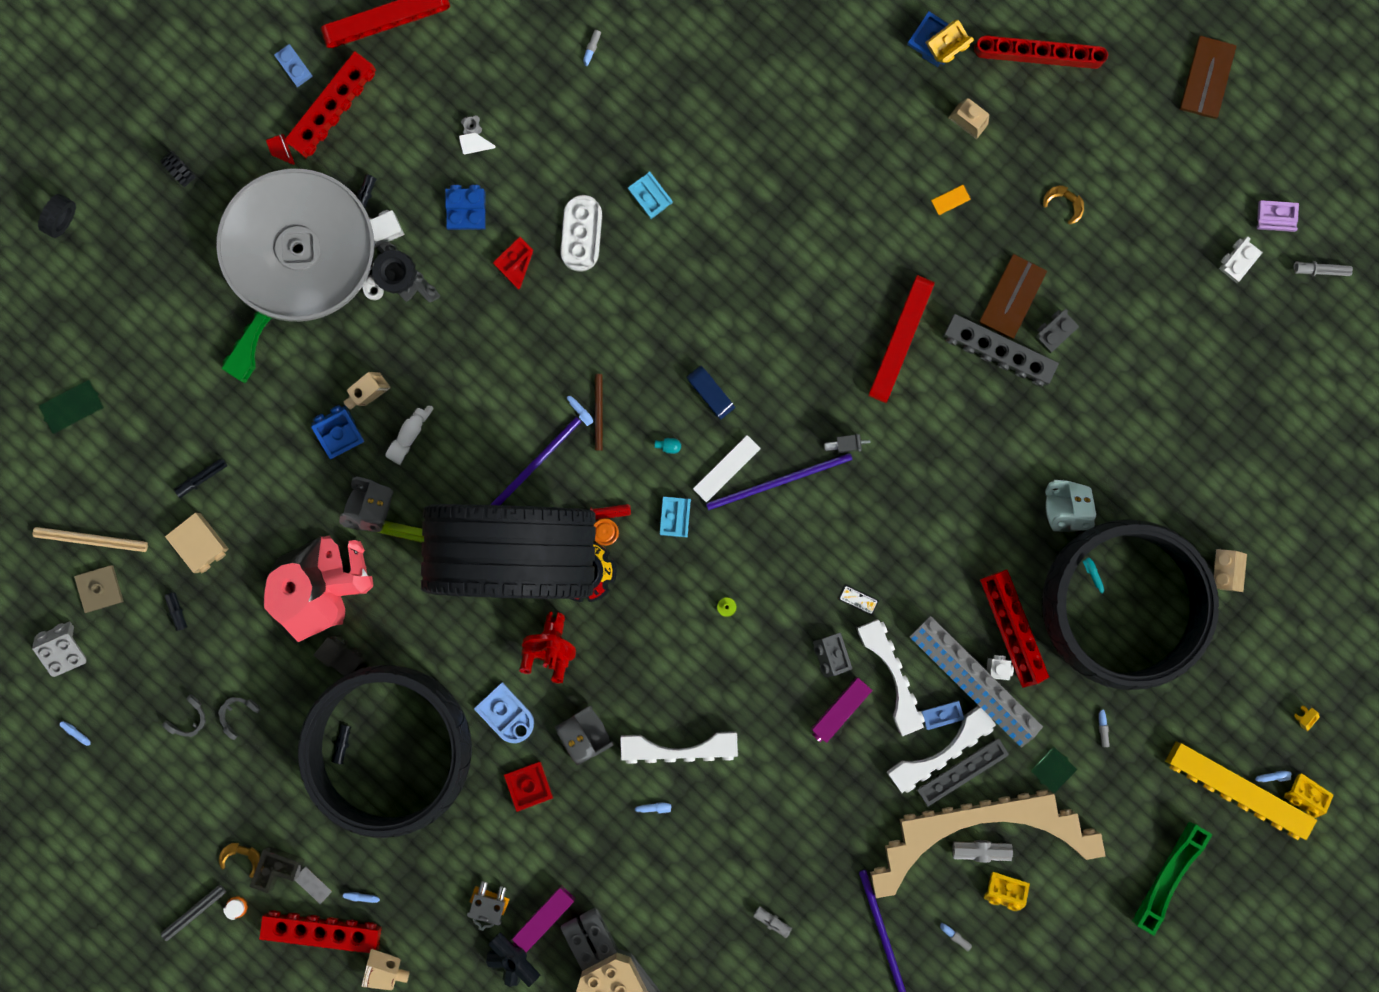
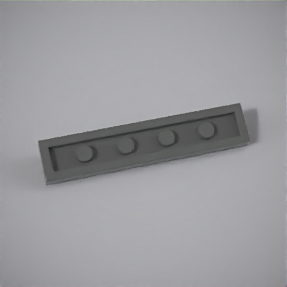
(963, 772)

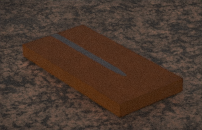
(1208, 77)
(1013, 296)

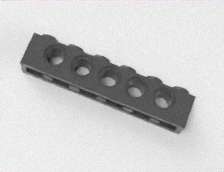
(1046, 366)

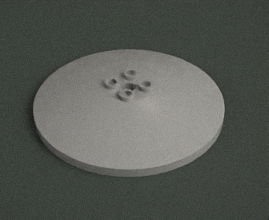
(290, 210)

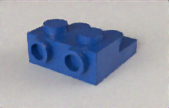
(927, 29)
(465, 208)
(336, 431)

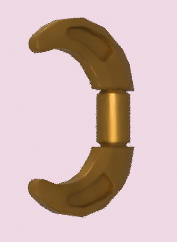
(1059, 191)
(233, 848)

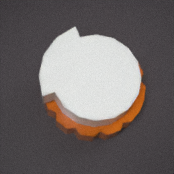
(235, 907)

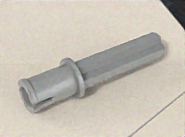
(1325, 269)

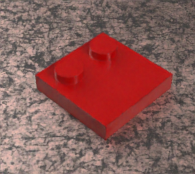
(528, 786)

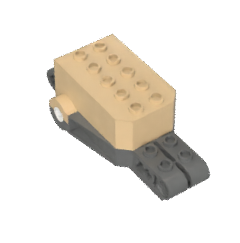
(607, 967)

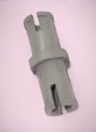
(772, 922)

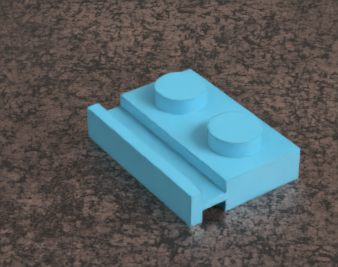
(650, 195)
(675, 517)

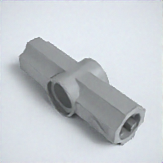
(982, 851)

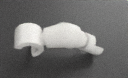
(407, 435)

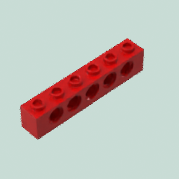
(330, 94)
(1014, 628)
(271, 932)

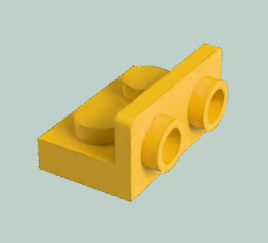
(1309, 796)
(1007, 892)

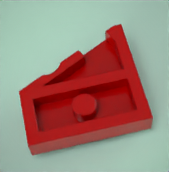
(515, 261)

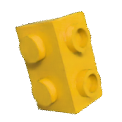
(949, 42)

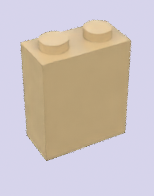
(197, 543)
(1230, 570)

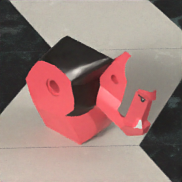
(308, 586)

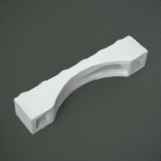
(905, 713)
(639, 748)
(908, 773)

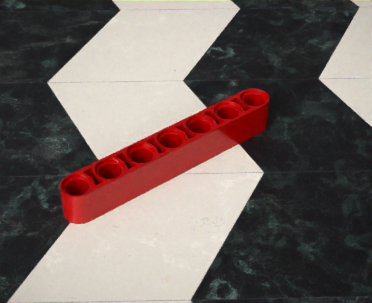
(379, 20)
(1049, 49)
(901, 339)

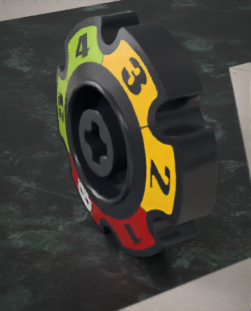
(604, 573)

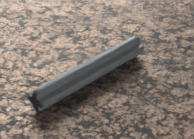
(193, 912)

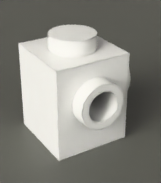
(1000, 668)

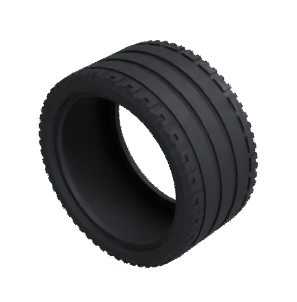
(508, 551)

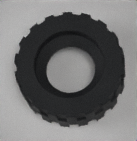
(56, 216)
(385, 259)

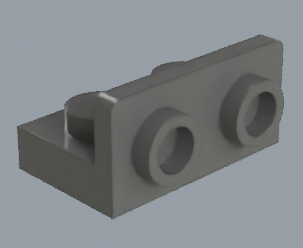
(1056, 331)
(832, 655)

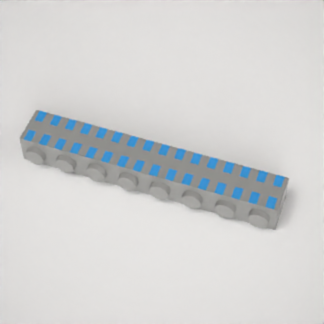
(976, 682)

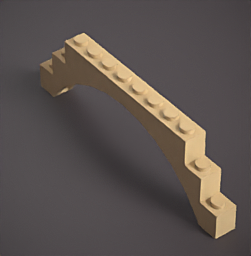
(925, 830)

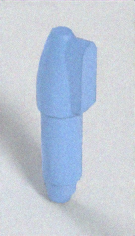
(583, 414)
(71, 730)
(1279, 775)
(659, 807)
(355, 896)

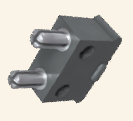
(846, 444)
(487, 911)

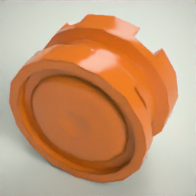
(606, 532)

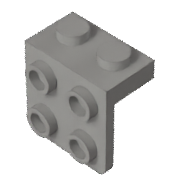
(58, 649)

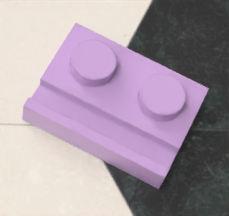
(1277, 216)

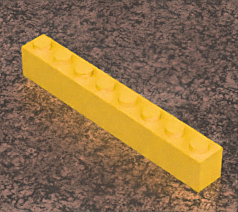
(1240, 790)

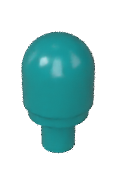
(669, 445)

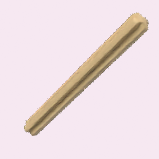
(90, 539)

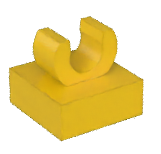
(1308, 719)

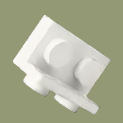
(1240, 260)

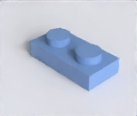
(293, 65)
(942, 715)

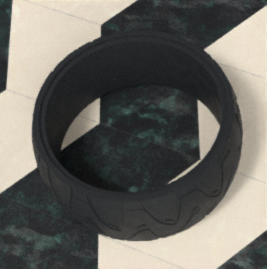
(1202, 615)
(316, 778)

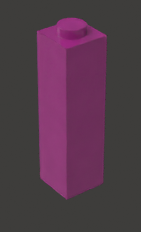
(840, 710)
(543, 918)

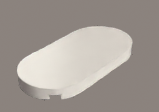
(581, 233)

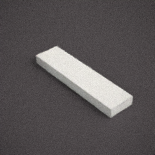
(726, 469)

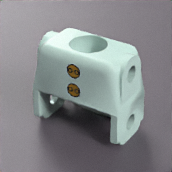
(1070, 506)

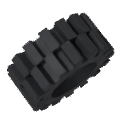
(177, 169)

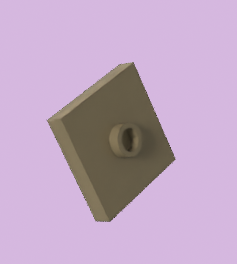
(98, 589)

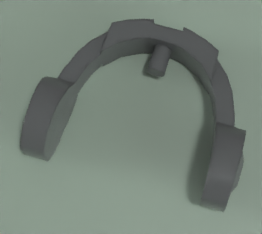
(197, 705)
(227, 729)

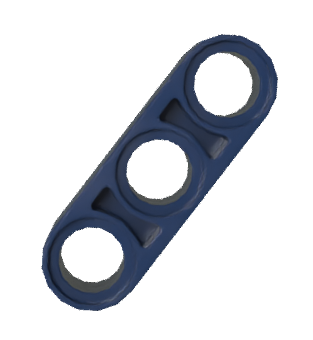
(710, 392)

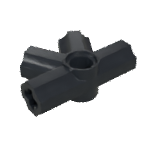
(512, 960)

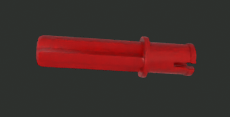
(612, 512)

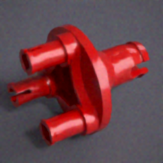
(548, 647)

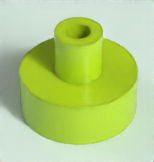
(721, 607)

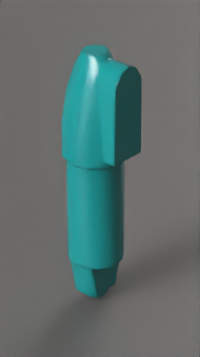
(1093, 571)

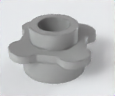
(466, 122)

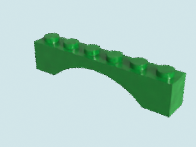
(242, 359)
(1187, 849)

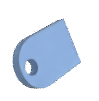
(504, 713)

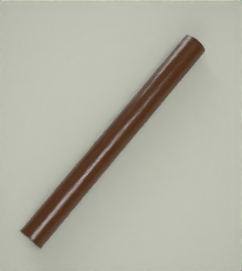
(598, 413)

